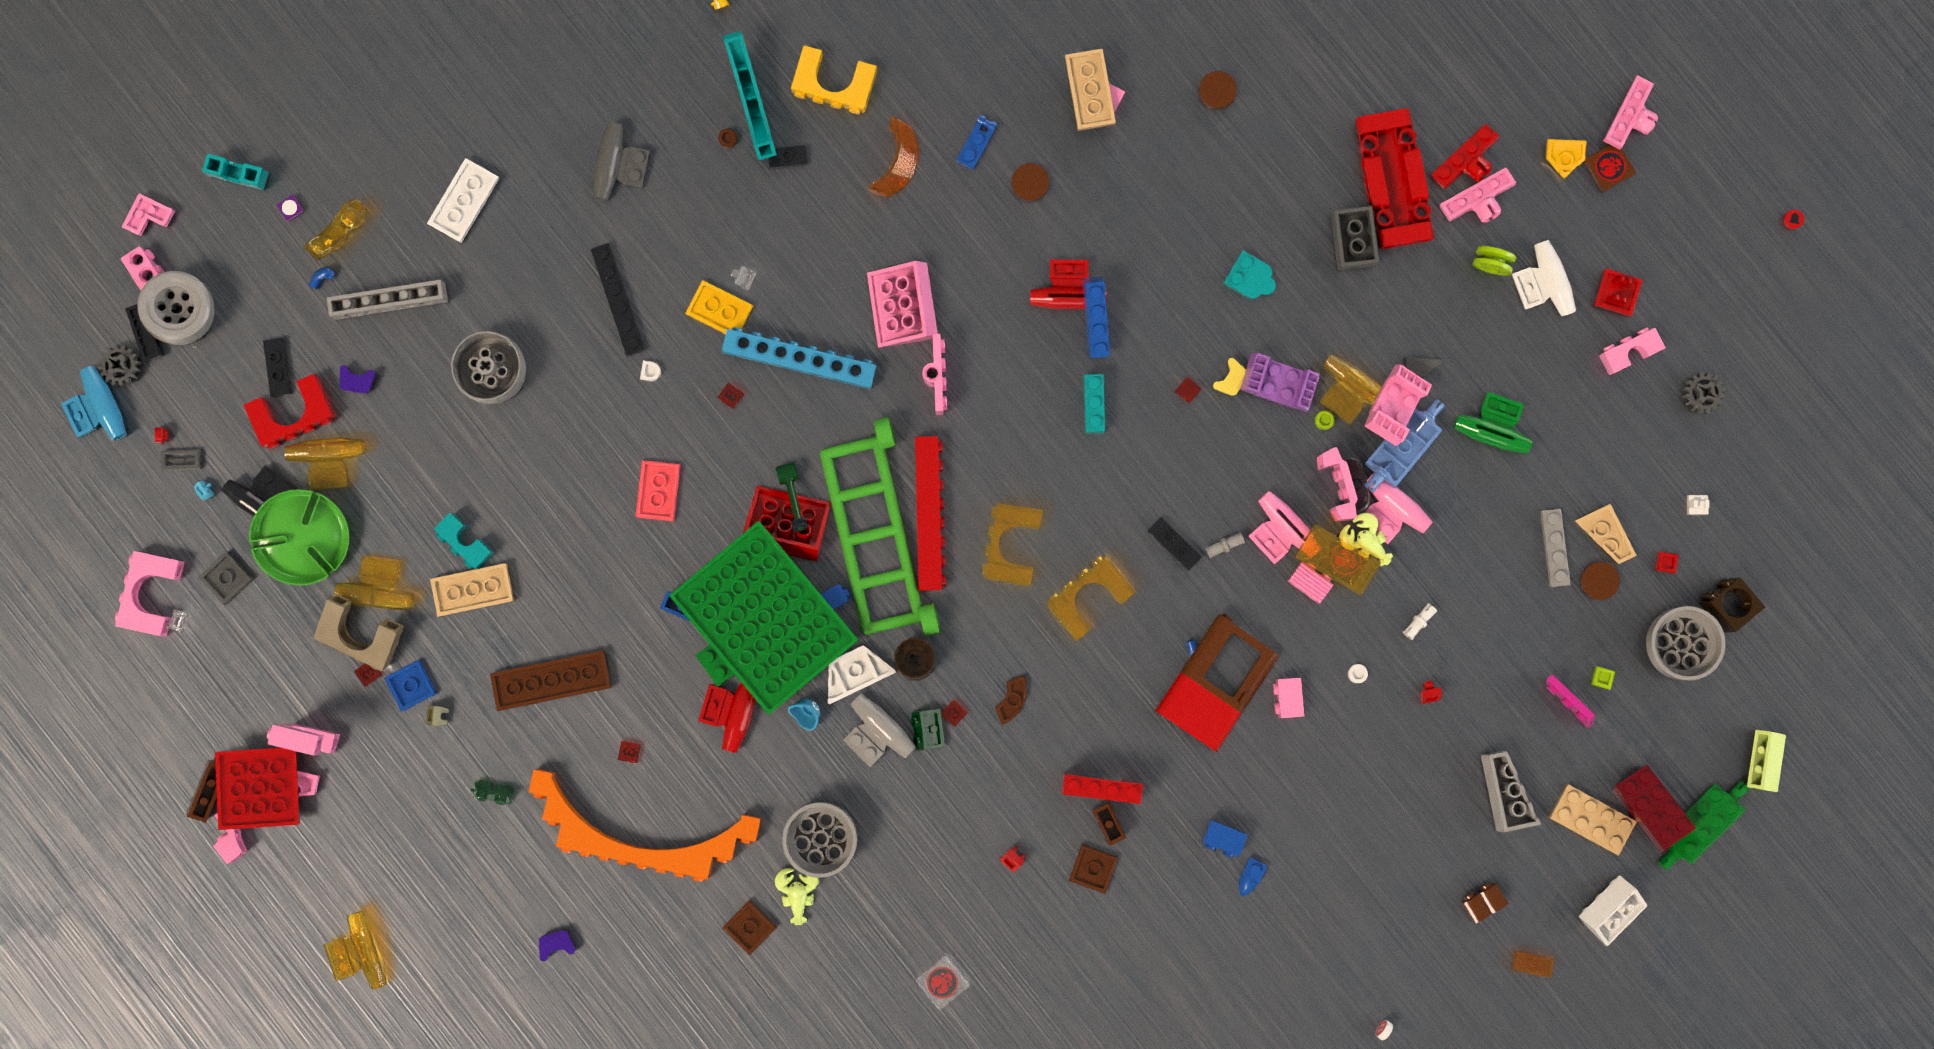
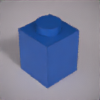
(836, 596)

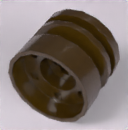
(917, 648)

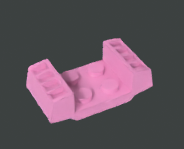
(1396, 404)
(1341, 475)

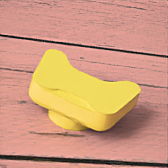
(1233, 380)

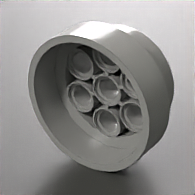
(1706, 631)
(801, 858)

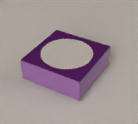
(290, 208)

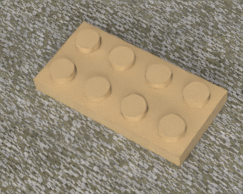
(1090, 89)
(472, 590)
(1592, 819)

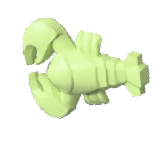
(1367, 539)
(796, 893)

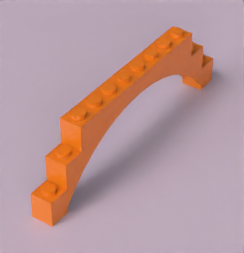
(581, 836)

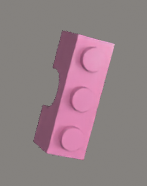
(1617, 357)

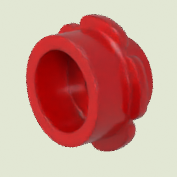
(161, 435)

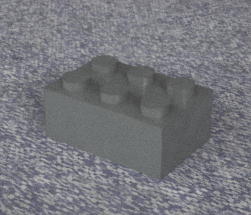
(1354, 238)

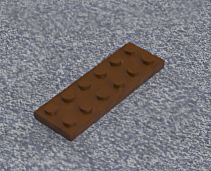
(550, 680)

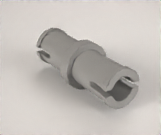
(1225, 545)

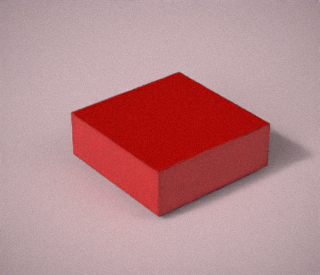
(1666, 562)

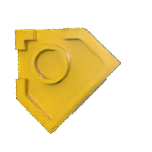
(1565, 155)

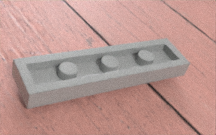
(1555, 548)

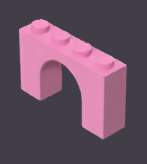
(131, 613)
(302, 738)

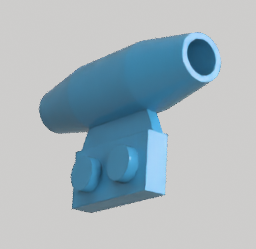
(94, 408)

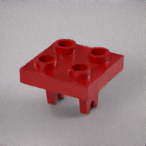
(1618, 292)

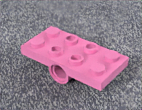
(939, 382)

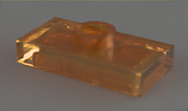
(1532, 964)

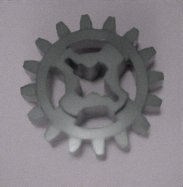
(124, 359)
(1698, 399)

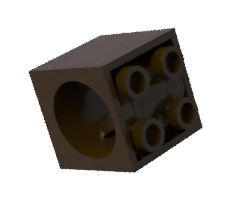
(1748, 604)

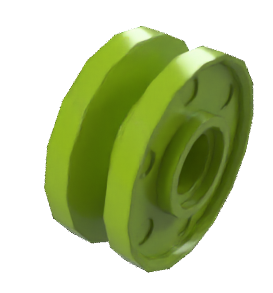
(1494, 260)

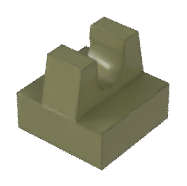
(433, 715)

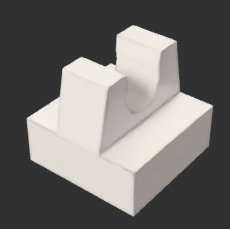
(1697, 505)

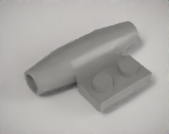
(876, 733)

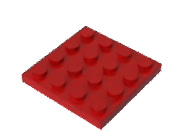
(257, 788)

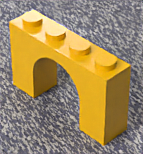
(854, 97)

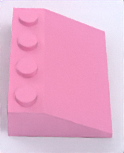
(902, 304)

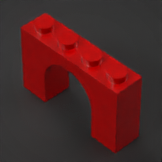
(317, 412)
(1101, 789)

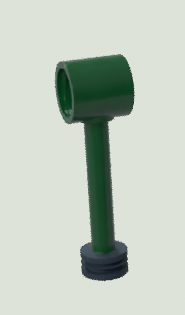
(787, 475)

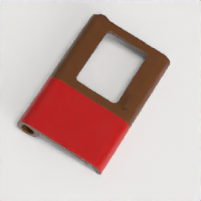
(1200, 705)

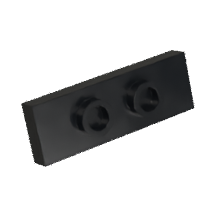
(147, 344)
(277, 367)
(1174, 543)

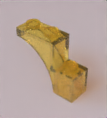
(335, 234)

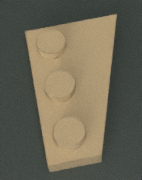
(1607, 533)

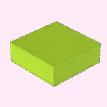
(1602, 677)

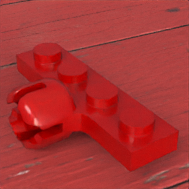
(1467, 159)

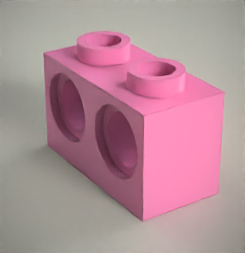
(140, 272)

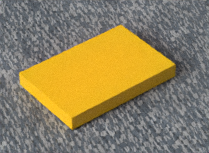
(718, 308)

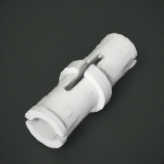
(1419, 621)

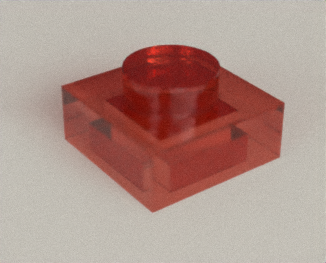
(1188, 390)

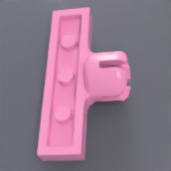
(1632, 114)
(1480, 197)

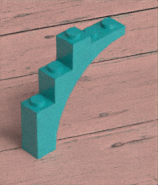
(750, 95)

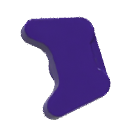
(354, 382)
(555, 941)

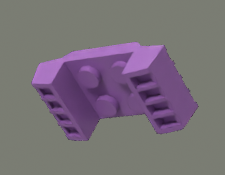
(1279, 382)

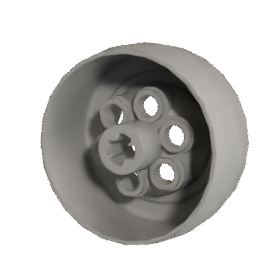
(156, 293)
(505, 385)

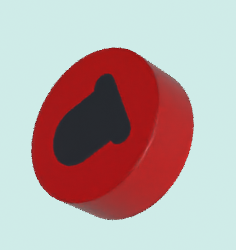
(1793, 219)

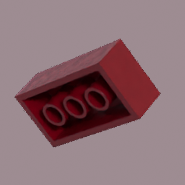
(1654, 808)

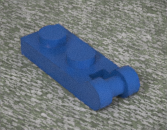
(976, 142)

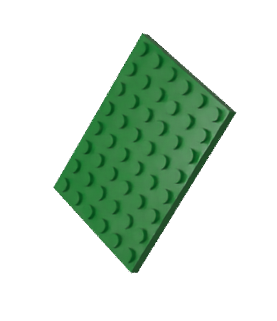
(763, 617)

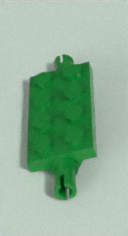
(1711, 817)

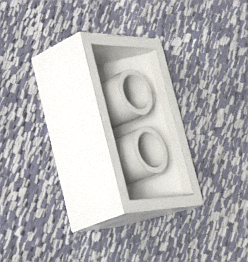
(1613, 910)

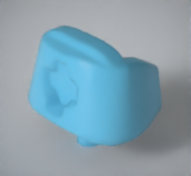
(203, 490)

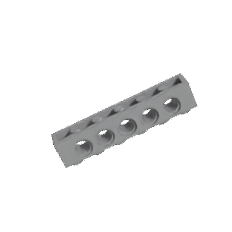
(387, 299)

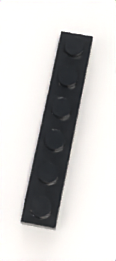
(618, 299)

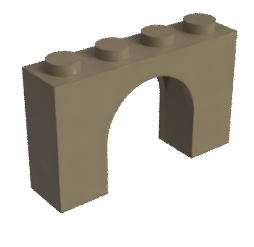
(333, 633)

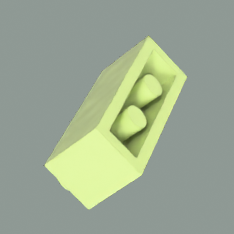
(1766, 760)

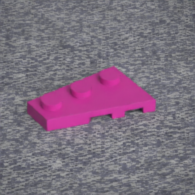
(1570, 701)

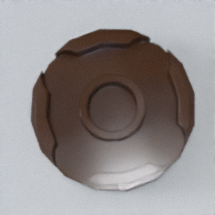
(1217, 90)
(1030, 182)
(1600, 580)

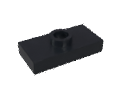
(788, 157)

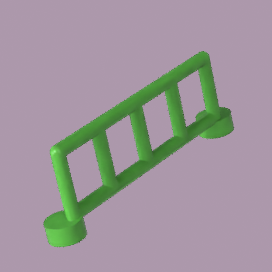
(920, 613)

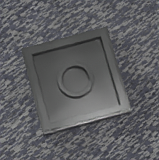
(226, 578)

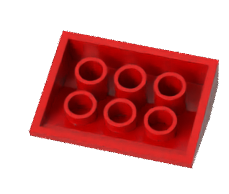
(776, 514)

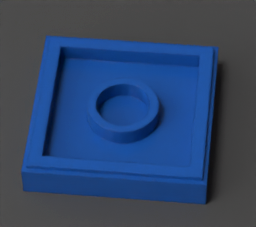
(410, 685)

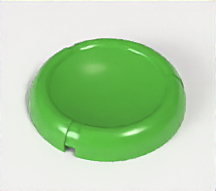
(299, 537)

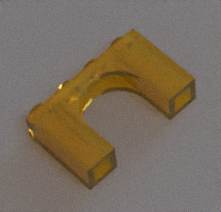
(997, 567)
(1064, 605)

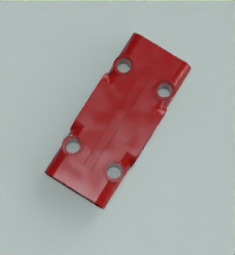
(1394, 178)

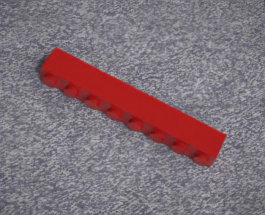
(928, 513)

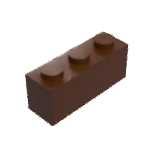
(204, 795)

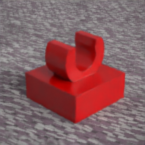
(1430, 693)
(1012, 860)

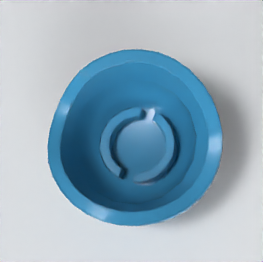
(806, 713)

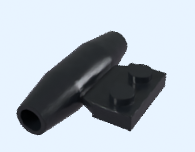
(264, 487)

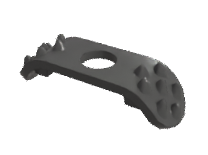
(1357, 472)

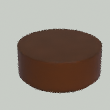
(728, 138)

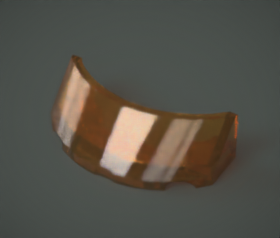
(904, 162)

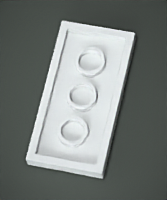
(463, 200)

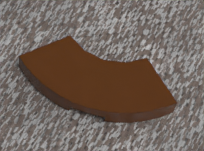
(1013, 701)

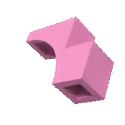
(230, 845)

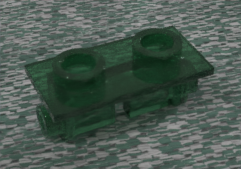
(483, 791)

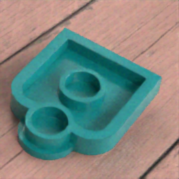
(1250, 277)

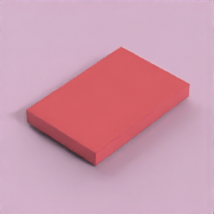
(658, 490)

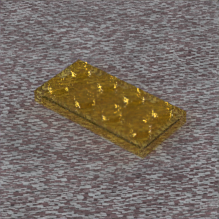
(1337, 559)

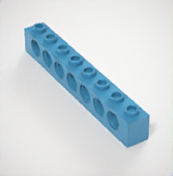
(732, 348)

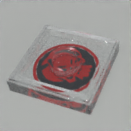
(942, 983)

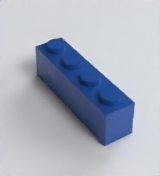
(1096, 317)

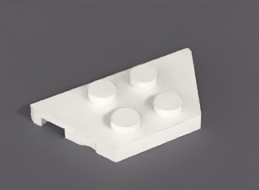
(854, 672)

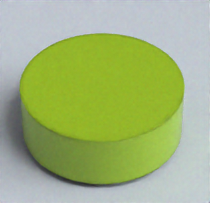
(1324, 420)

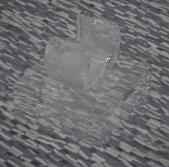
(743, 277)

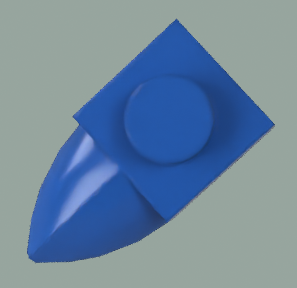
(1251, 876)

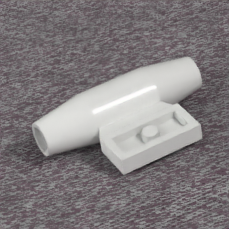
(1546, 281)

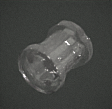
(177, 626)

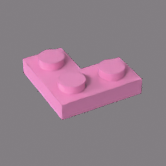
(145, 210)

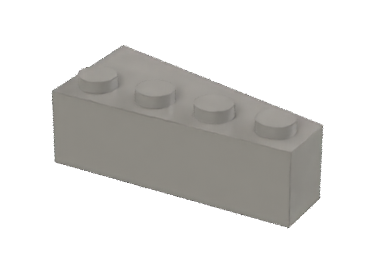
(1506, 793)

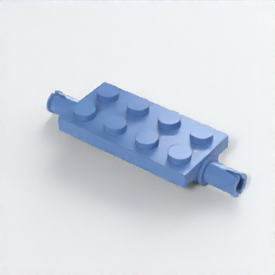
(1394, 462)

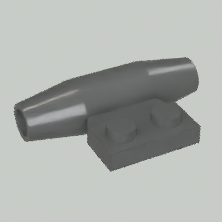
(615, 163)

